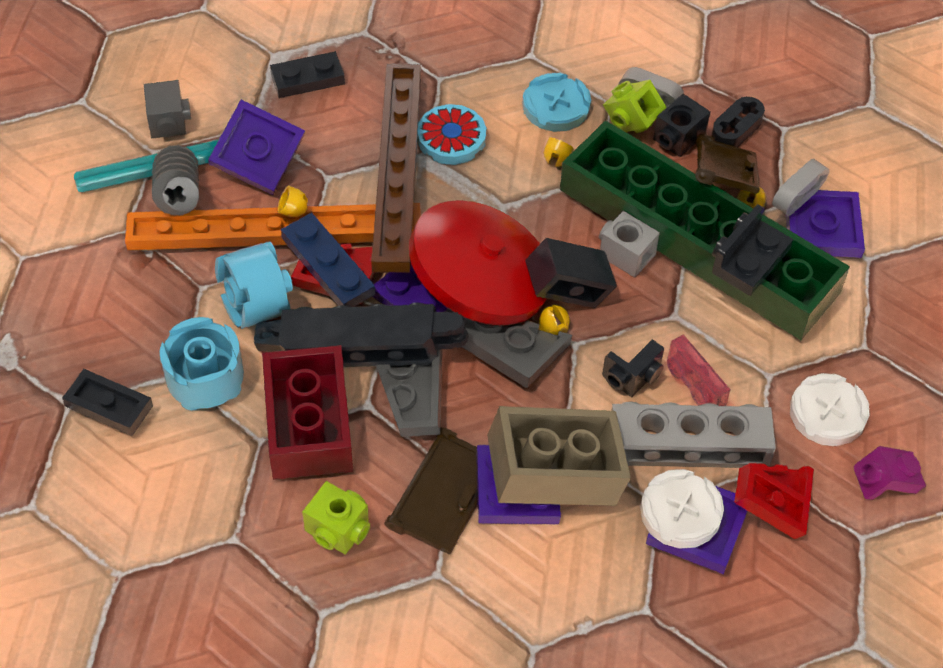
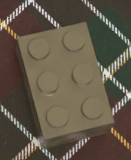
(557, 456)

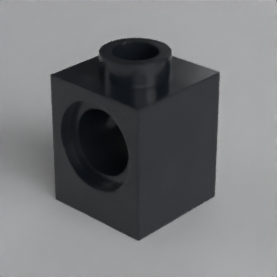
(680, 125)

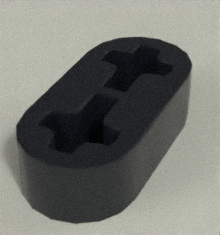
(742, 127)

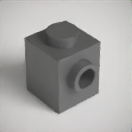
(166, 109)

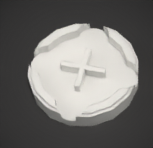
(829, 409)
(681, 509)

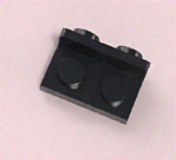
(749, 252)

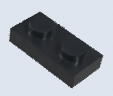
(307, 74)
(107, 402)

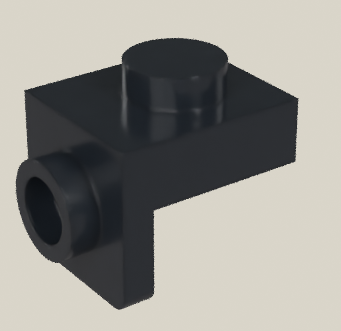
(634, 375)

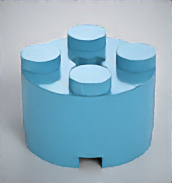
(253, 284)
(202, 363)

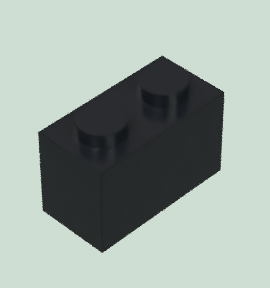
(570, 273)

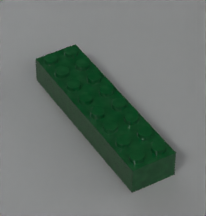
(621, 174)

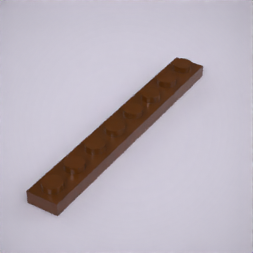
(397, 169)

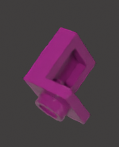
(889, 470)

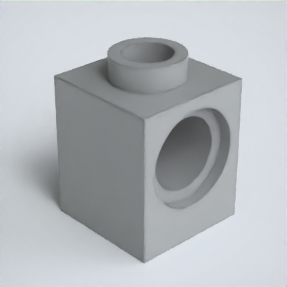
(629, 243)

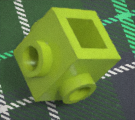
(634, 106)
(336, 518)

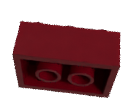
(307, 412)

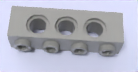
(708, 448)

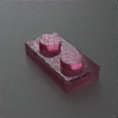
(696, 373)

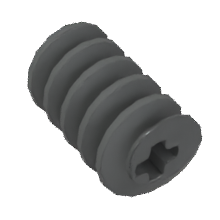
(175, 180)

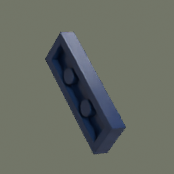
(327, 261)

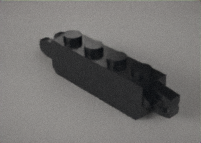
(367, 334)

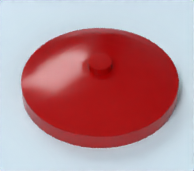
(475, 262)

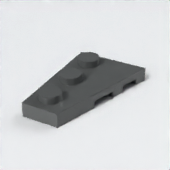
(515, 349)
(414, 396)

